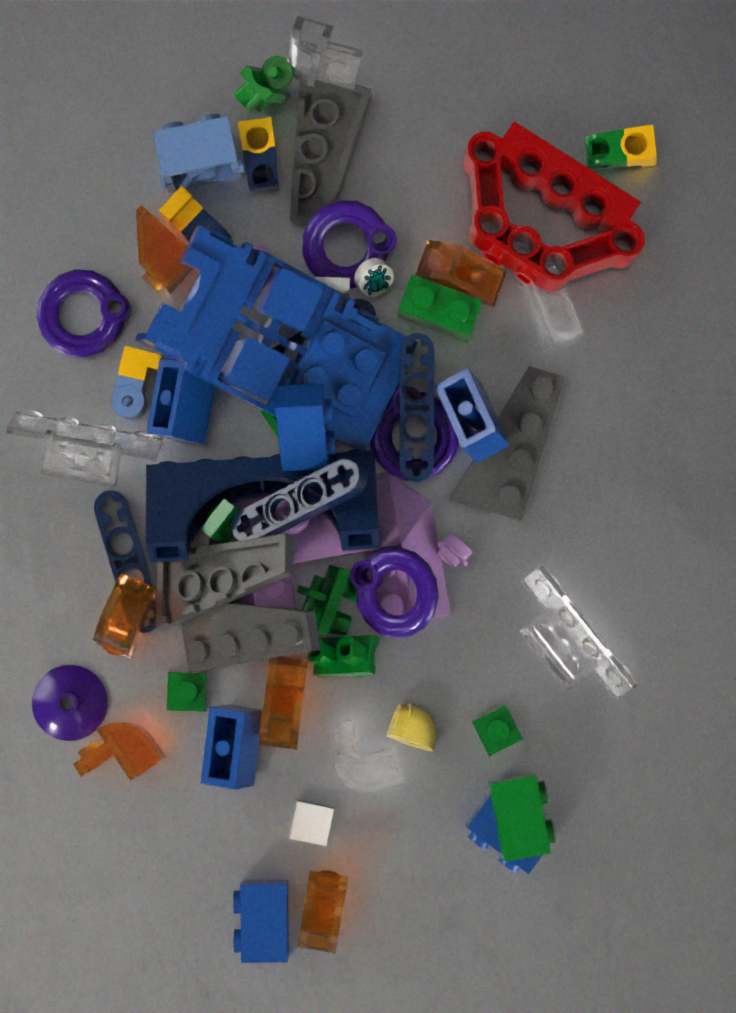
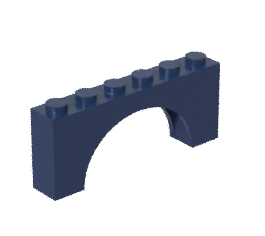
(185, 493)

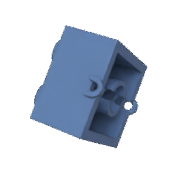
(197, 153)

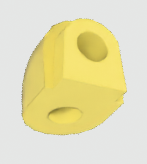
(413, 727)

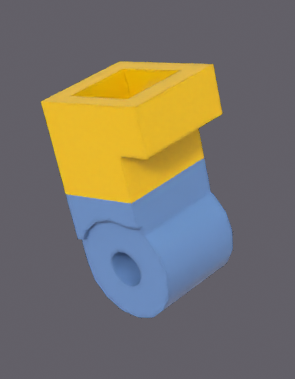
(132, 381)

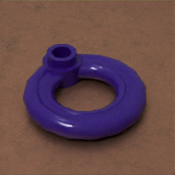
(334, 214)
(100, 338)
(385, 450)
(366, 592)

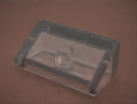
(553, 313)

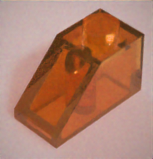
(159, 253)
(461, 270)

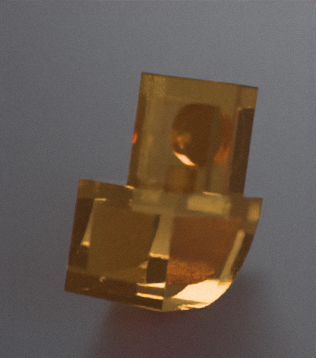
(124, 616)
(283, 702)
(128, 743)
(322, 911)

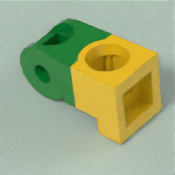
(621, 148)

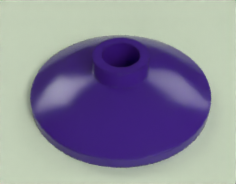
(88, 697)

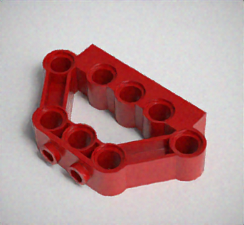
(552, 167)

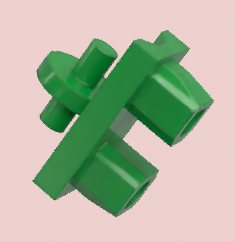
(264, 84)
(325, 597)
(345, 656)

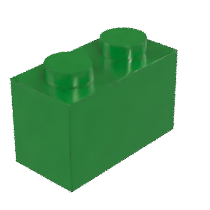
(439, 308)
(520, 817)

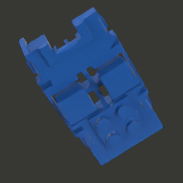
(341, 348)

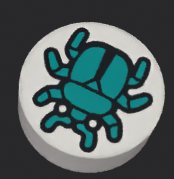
(374, 277)

